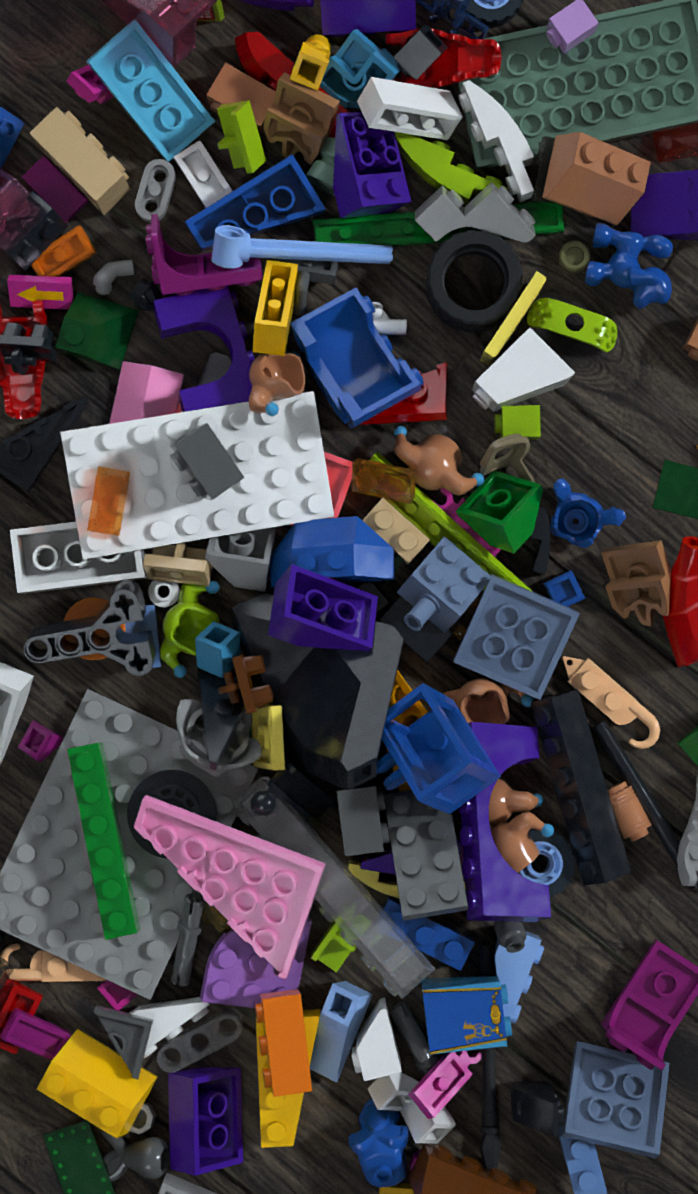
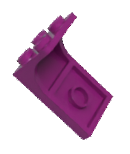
(185, 273)
(652, 1005)

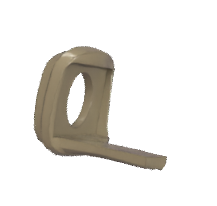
(520, 447)

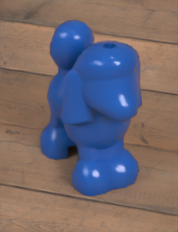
(623, 269)

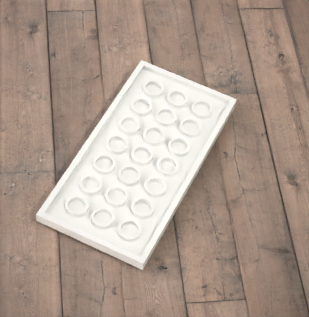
(275, 454)

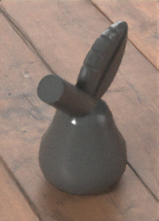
(146, 1157)

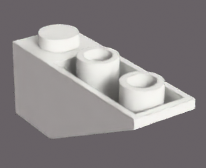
(169, 1017)

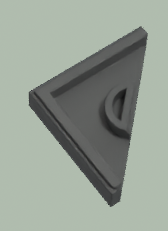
(128, 1034)

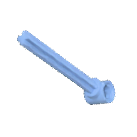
(234, 246)

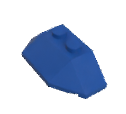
(335, 549)

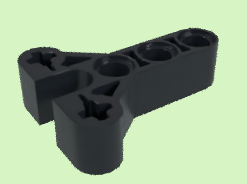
(118, 646)

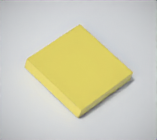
(268, 731)

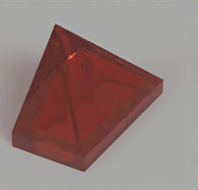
(676, 143)

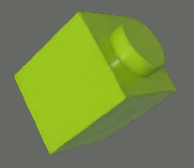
(518, 420)

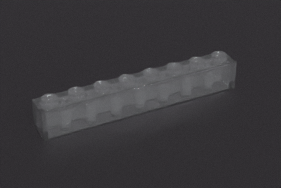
(342, 896)

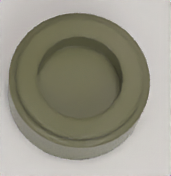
(573, 257)

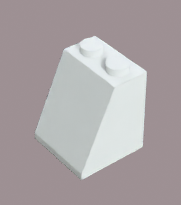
(521, 373)

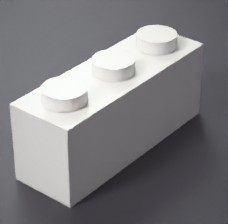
(409, 108)

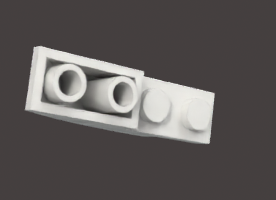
(496, 127)

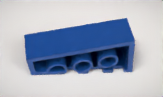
(262, 204)

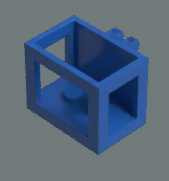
(435, 753)

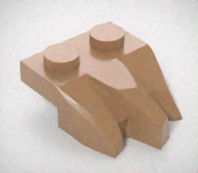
(300, 118)
(638, 580)

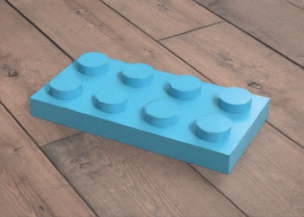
(150, 90)

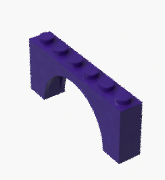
(491, 885)

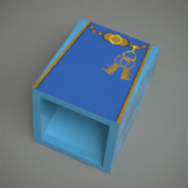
(465, 1013)

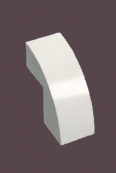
(392, 1094)

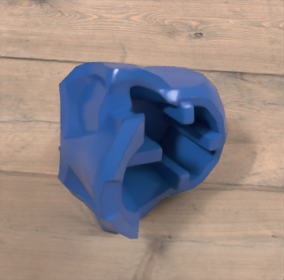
(380, 1145)

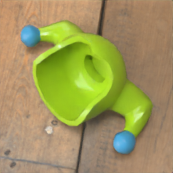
(184, 624)

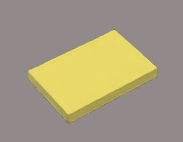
(513, 319)

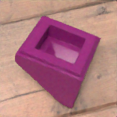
(39, 741)

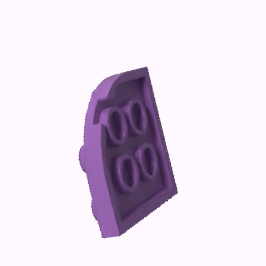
(239, 975)

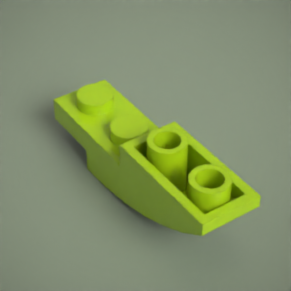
(434, 165)

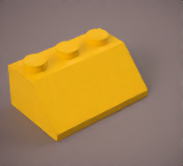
(96, 1084)

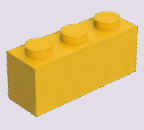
(275, 308)

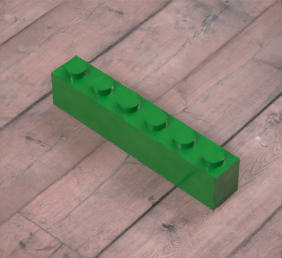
(103, 840)

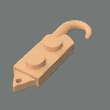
(610, 698)
(48, 968)

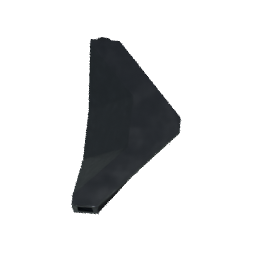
(328, 697)

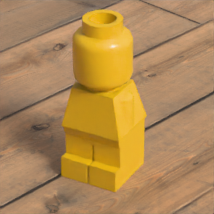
(312, 61)

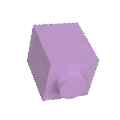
(571, 26)

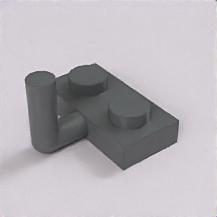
(310, 271)

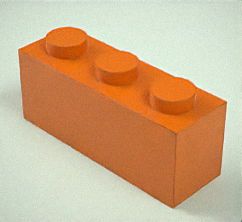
(284, 1042)

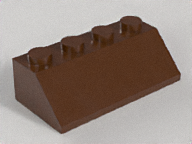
(443, 1173)

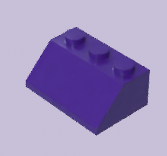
(367, 16)
(205, 1119)

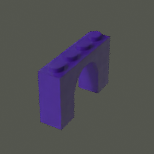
(215, 314)

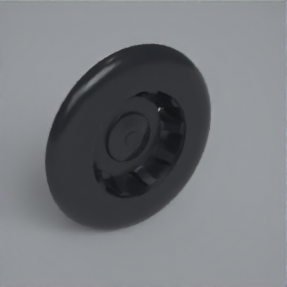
(173, 780)

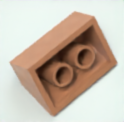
(594, 177)

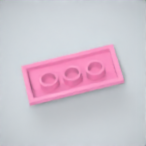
(145, 392)

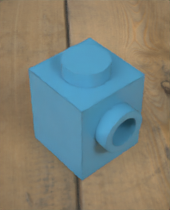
(216, 649)

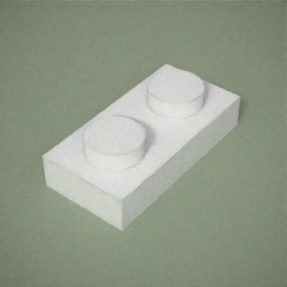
(202, 174)

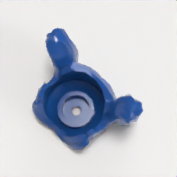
(587, 510)

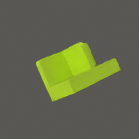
(241, 135)
(332, 948)

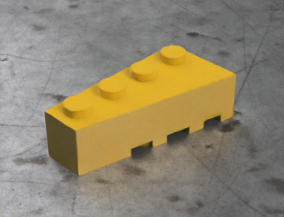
(281, 1113)

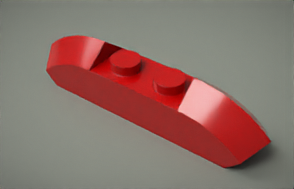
(266, 62)

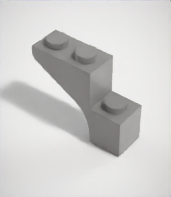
(488, 211)

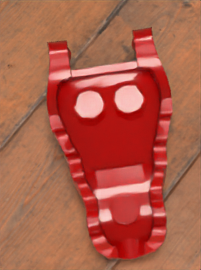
(460, 62)
(23, 391)

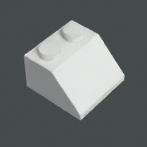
(376, 1045)

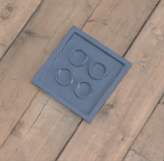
(516, 636)
(615, 1101)

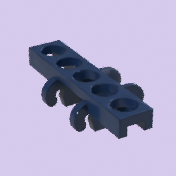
(460, 16)

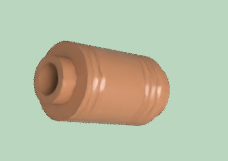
(628, 812)

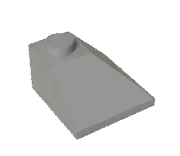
(243, 557)

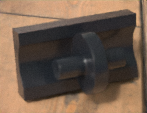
(25, 351)

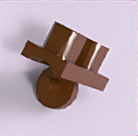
(252, 697)

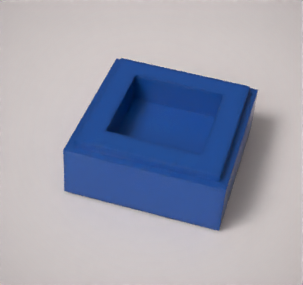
(564, 589)

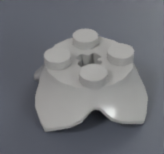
(239, 753)

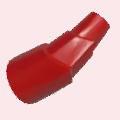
(683, 611)

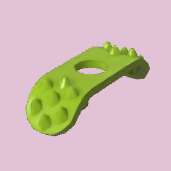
(552, 314)

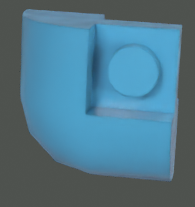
(354, 66)

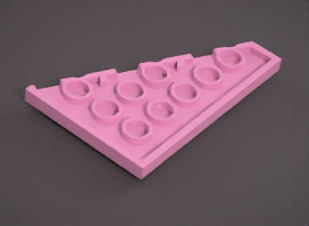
(247, 879)

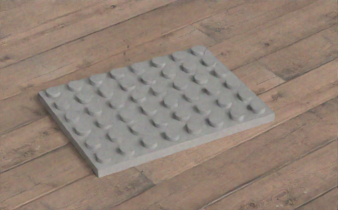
(48, 873)

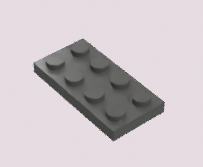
(424, 857)

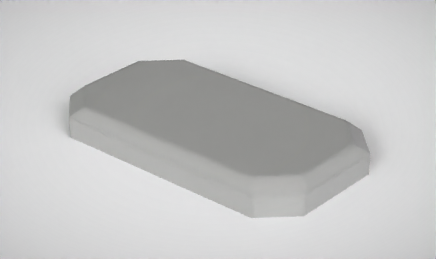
(215, 368)

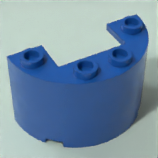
(353, 360)

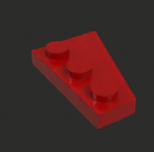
(425, 405)

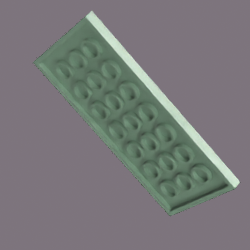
(613, 86)

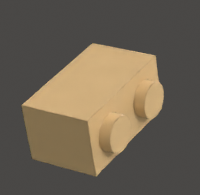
(396, 530)

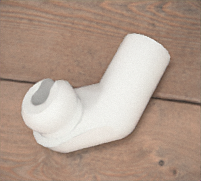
(385, 325)

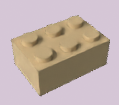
(81, 159)

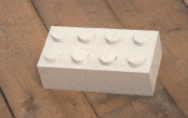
(52, 560)

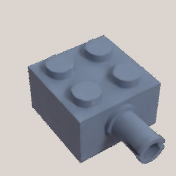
(442, 587)

